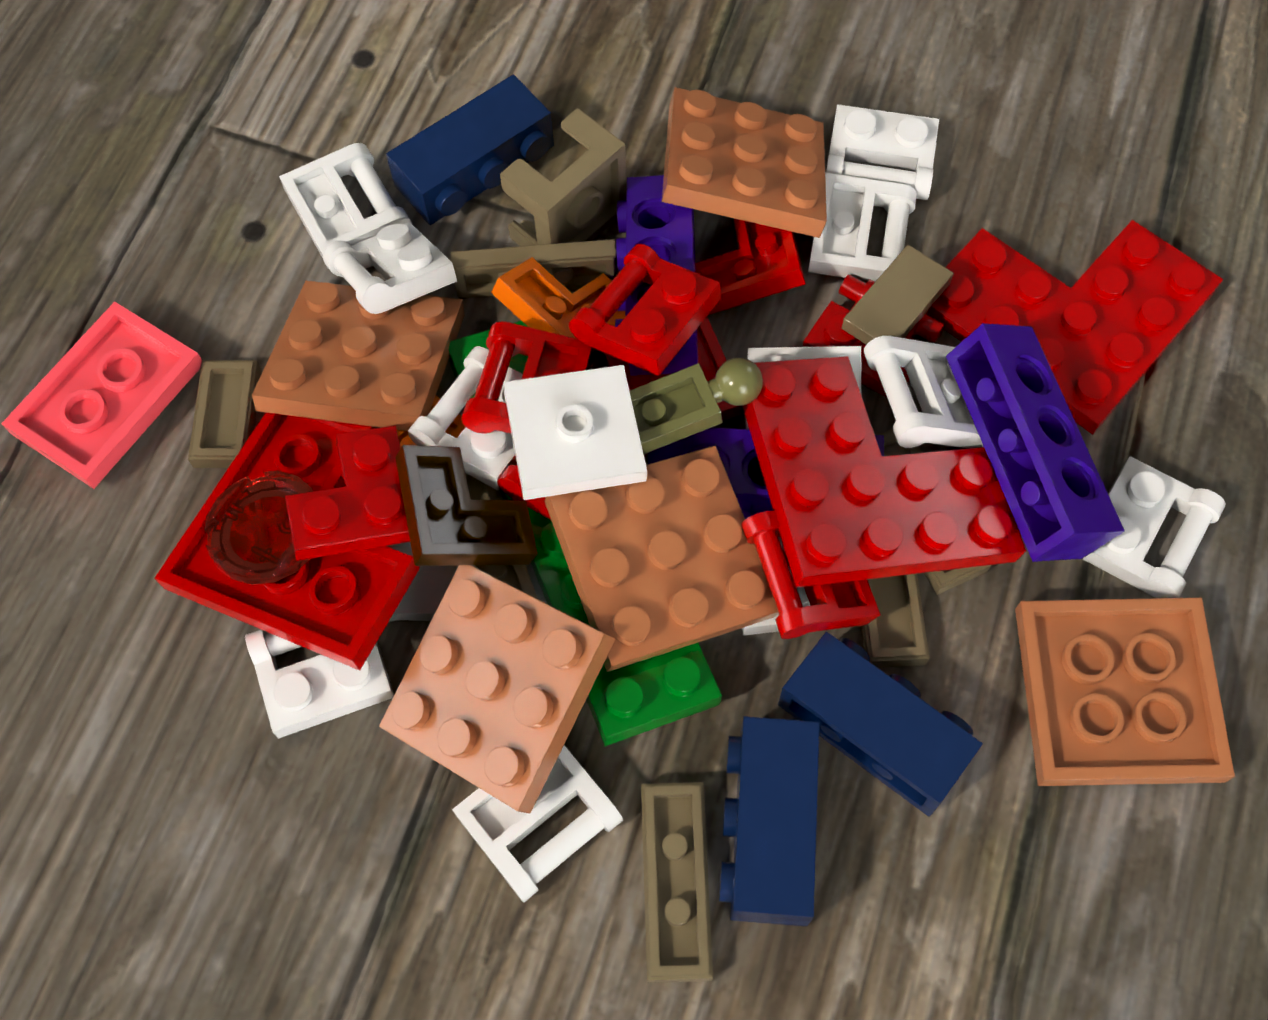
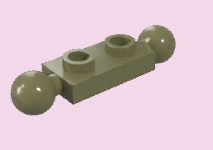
(688, 402)

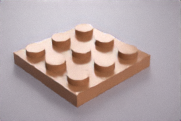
(745, 162)
(357, 364)
(662, 558)
(496, 686)
(1122, 692)

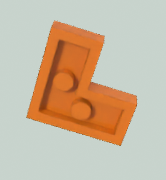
(543, 301)

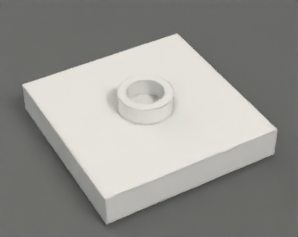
(574, 432)

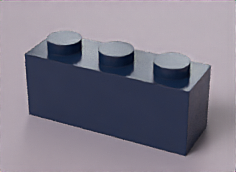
(470, 149)
(880, 722)
(772, 822)

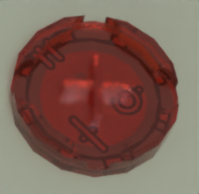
(252, 531)

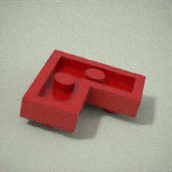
(761, 267)
(361, 513)

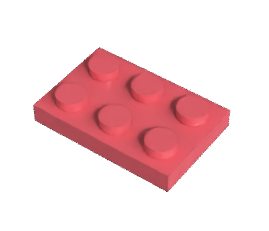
(103, 394)

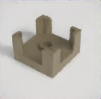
(577, 201)

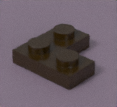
(450, 526)

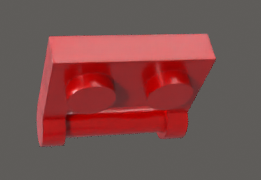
(659, 320)
(546, 354)
(830, 604)

